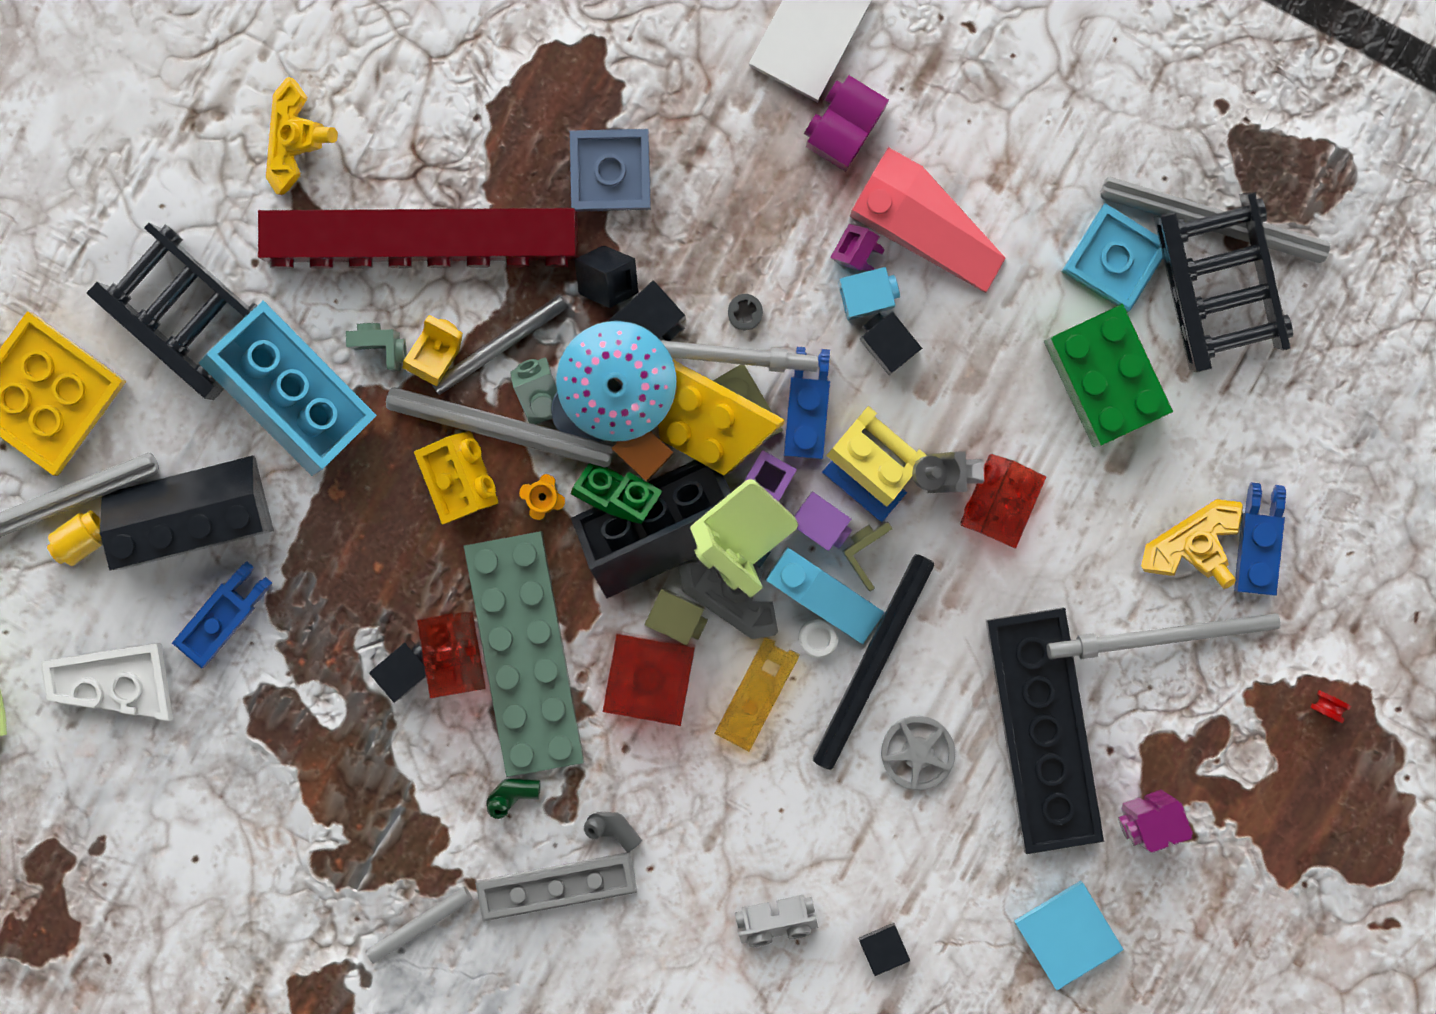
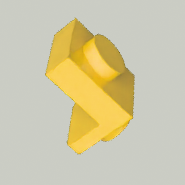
(434, 350)

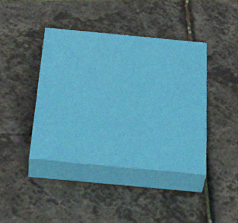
(1115, 257)
(1068, 935)

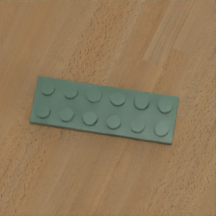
(524, 654)

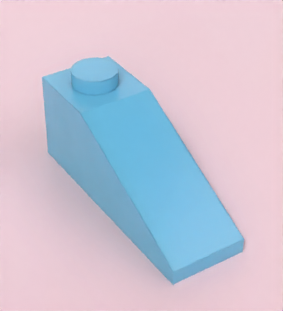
(824, 595)

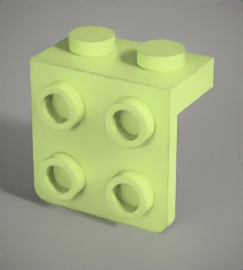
(741, 533)

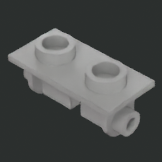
(763, 926)

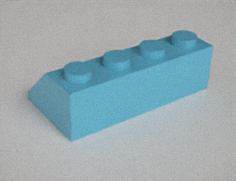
(287, 388)

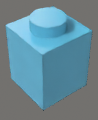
(868, 293)

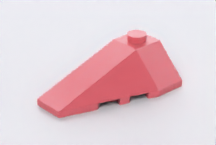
(919, 215)

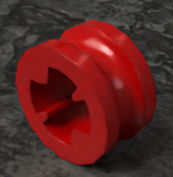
(1330, 707)

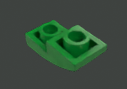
(614, 494)

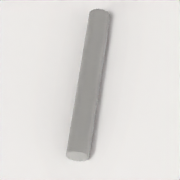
(419, 925)

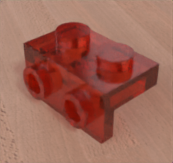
(1003, 501)

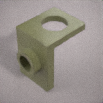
(861, 540)

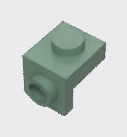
(372, 337)
(534, 389)

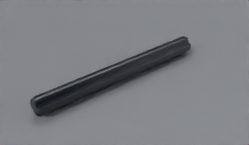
(873, 662)

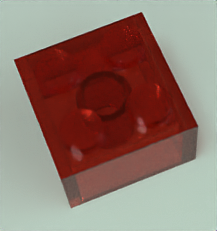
(649, 678)

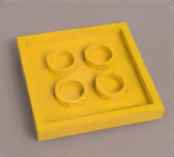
(50, 393)

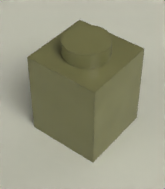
(676, 617)

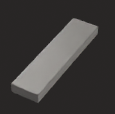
(556, 886)

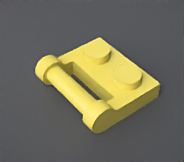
(871, 464)

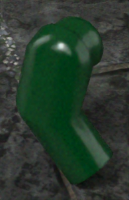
(508, 793)

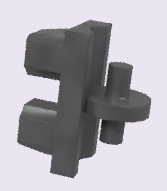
(947, 472)

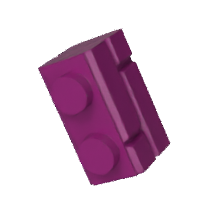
(1155, 821)

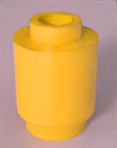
(75, 538)

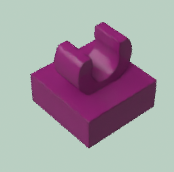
(856, 247)

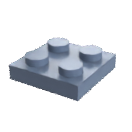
(610, 170)

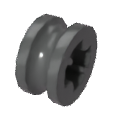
(734, 307)

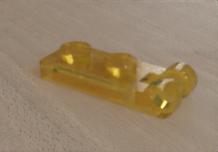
(756, 695)

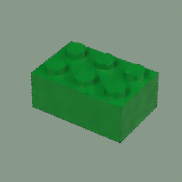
(1108, 376)

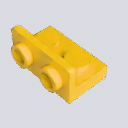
(456, 476)

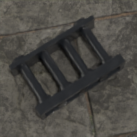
(1183, 271)
(144, 324)

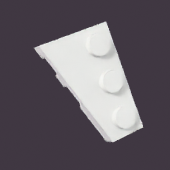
(115, 680)

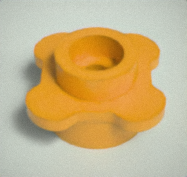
(531, 495)

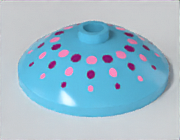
(624, 353)

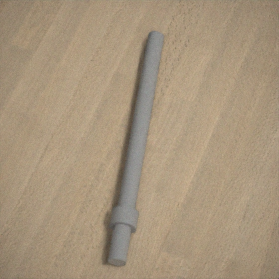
(776, 359)
(1090, 646)

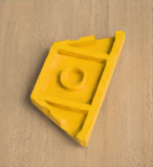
(714, 422)

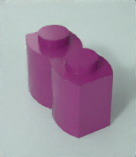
(846, 122)

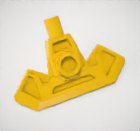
(291, 136)
(1197, 543)

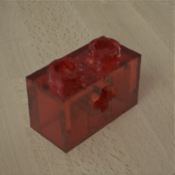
(451, 654)

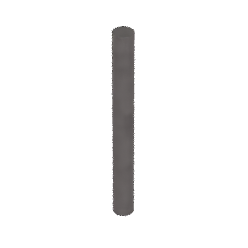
(501, 343)

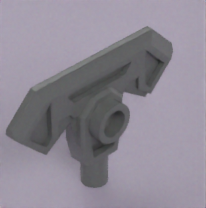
(750, 617)

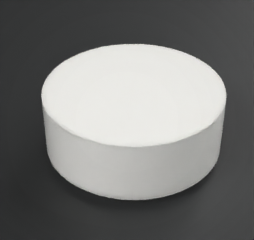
(818, 638)

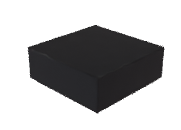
(884, 949)

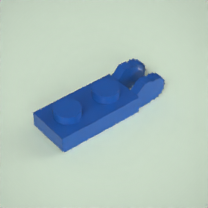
(808, 411)
(1260, 543)
(219, 617)

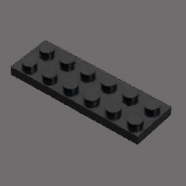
(1044, 732)

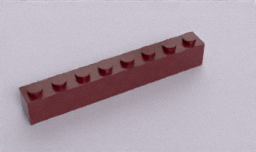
(418, 235)

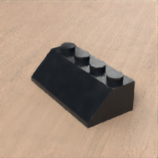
(183, 513)
(631, 552)

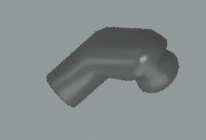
(612, 825)

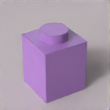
(771, 474)
(822, 522)

